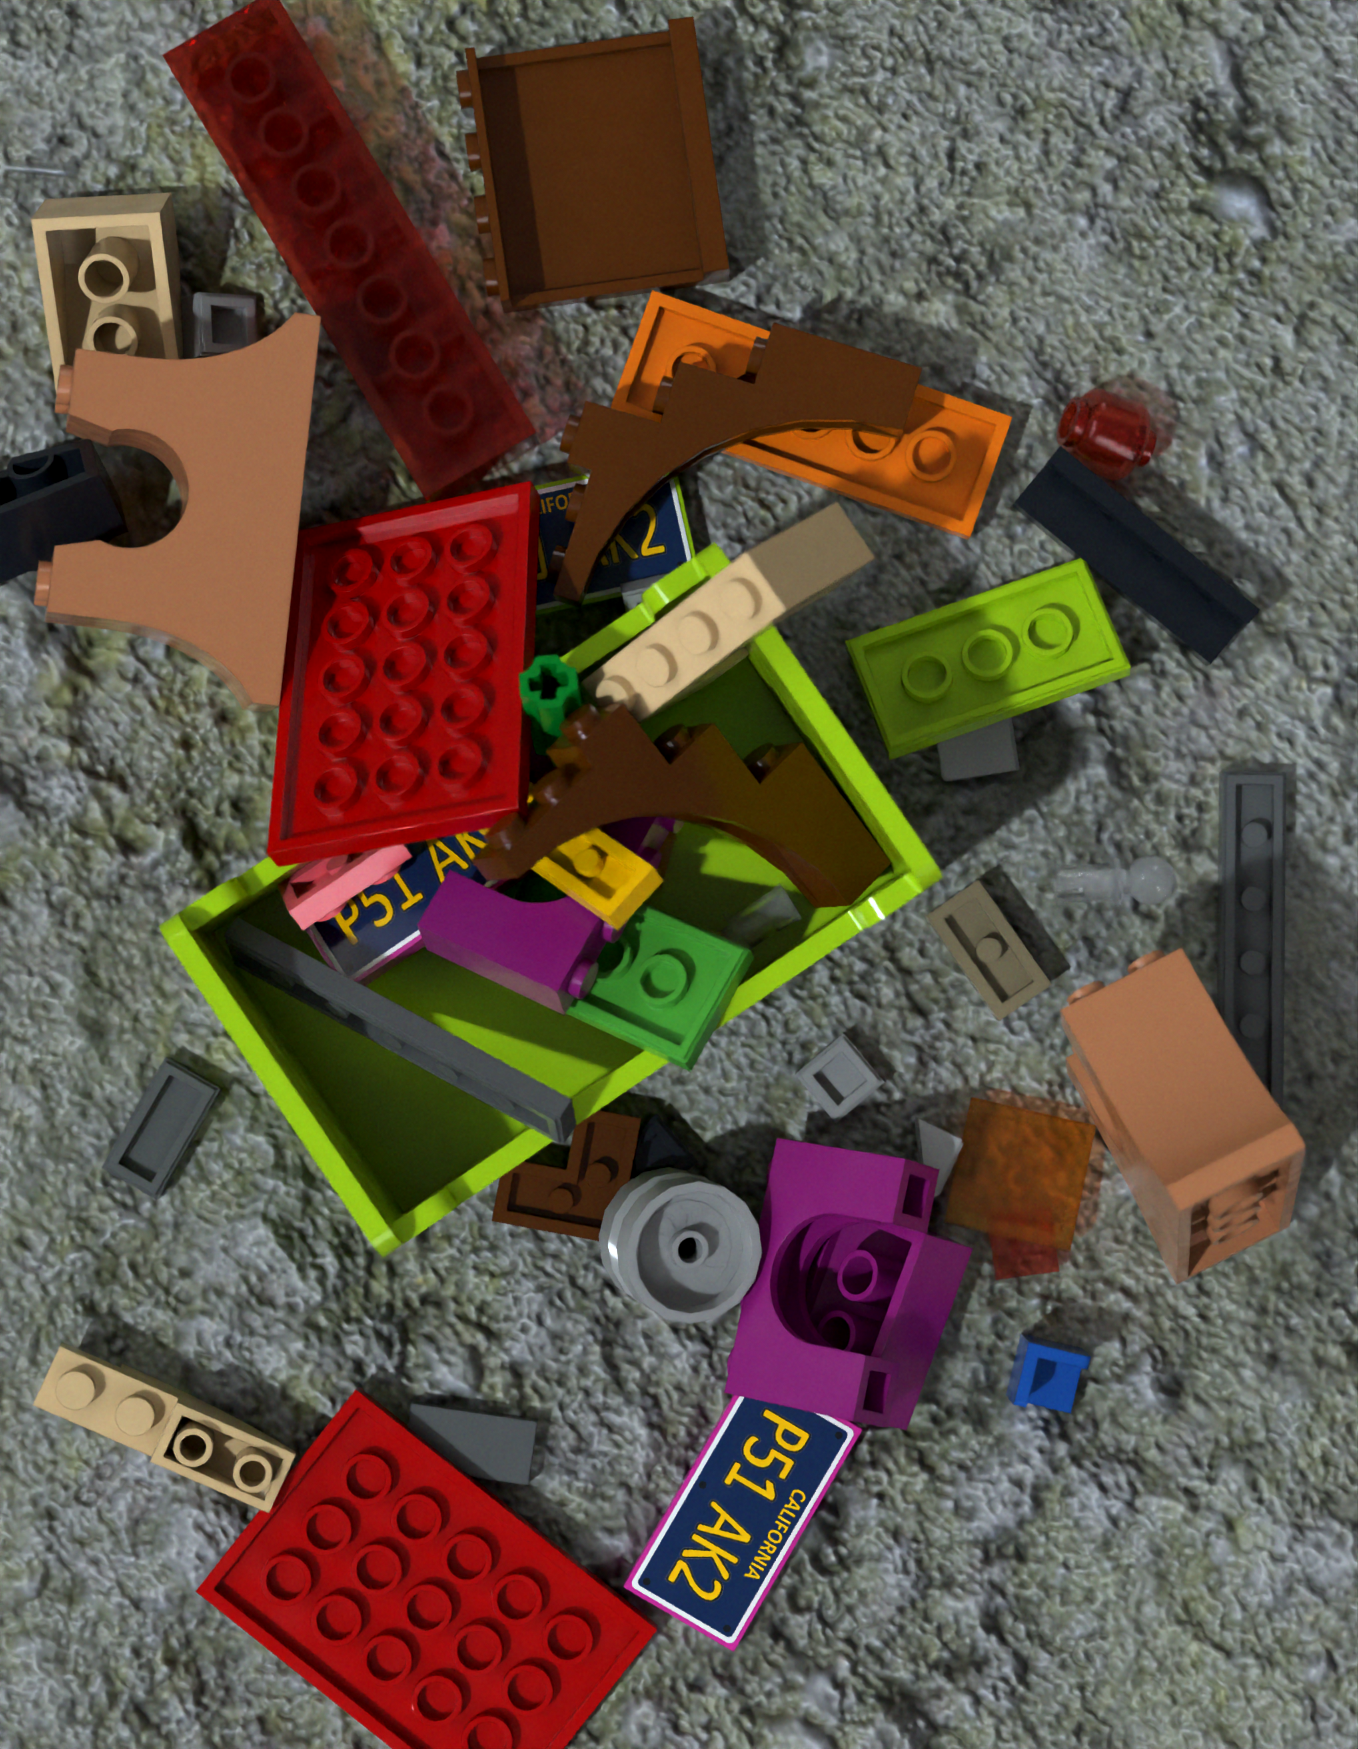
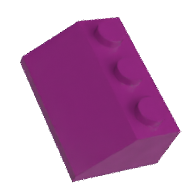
(887, 1299)

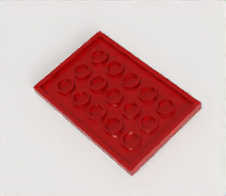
(406, 676)
(423, 1596)

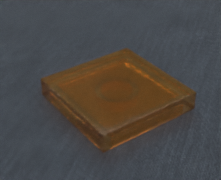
(1019, 1174)

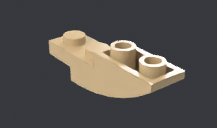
(167, 1425)

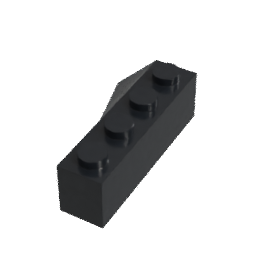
(53, 501)

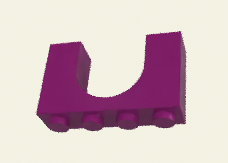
(533, 947)
(806, 1201)

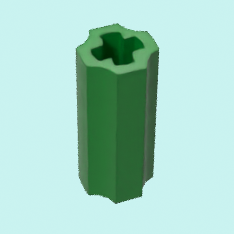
(549, 696)

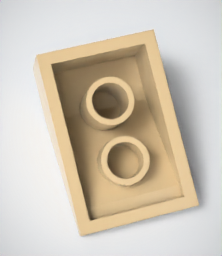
(109, 276)

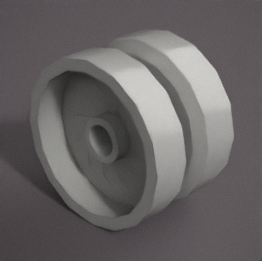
(680, 1244)

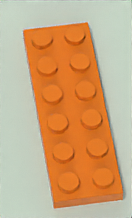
(928, 476)

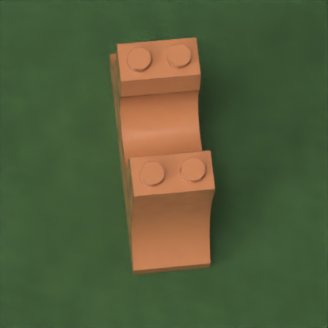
(237, 449)
(1182, 1113)

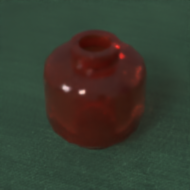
(1107, 433)

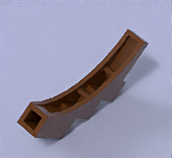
(797, 386)
(769, 801)

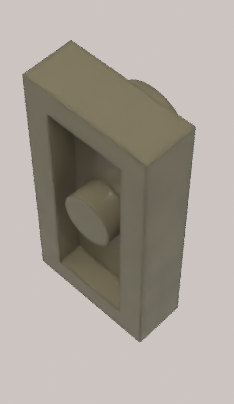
(988, 950)

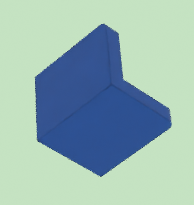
(1046, 1373)

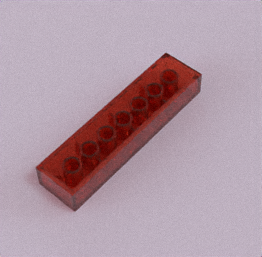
(352, 249)

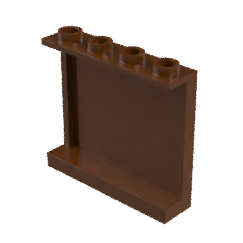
(595, 169)

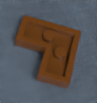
(572, 1197)

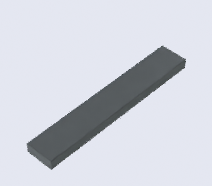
(1253, 919)
(401, 1031)

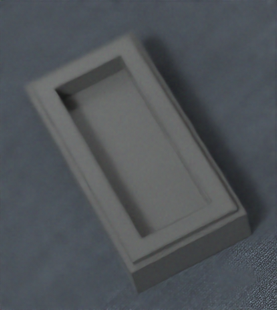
(162, 1128)
(478, 1440)

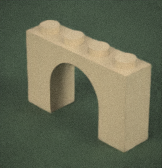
(733, 608)

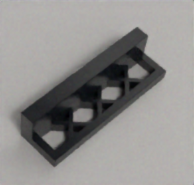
(1135, 556)

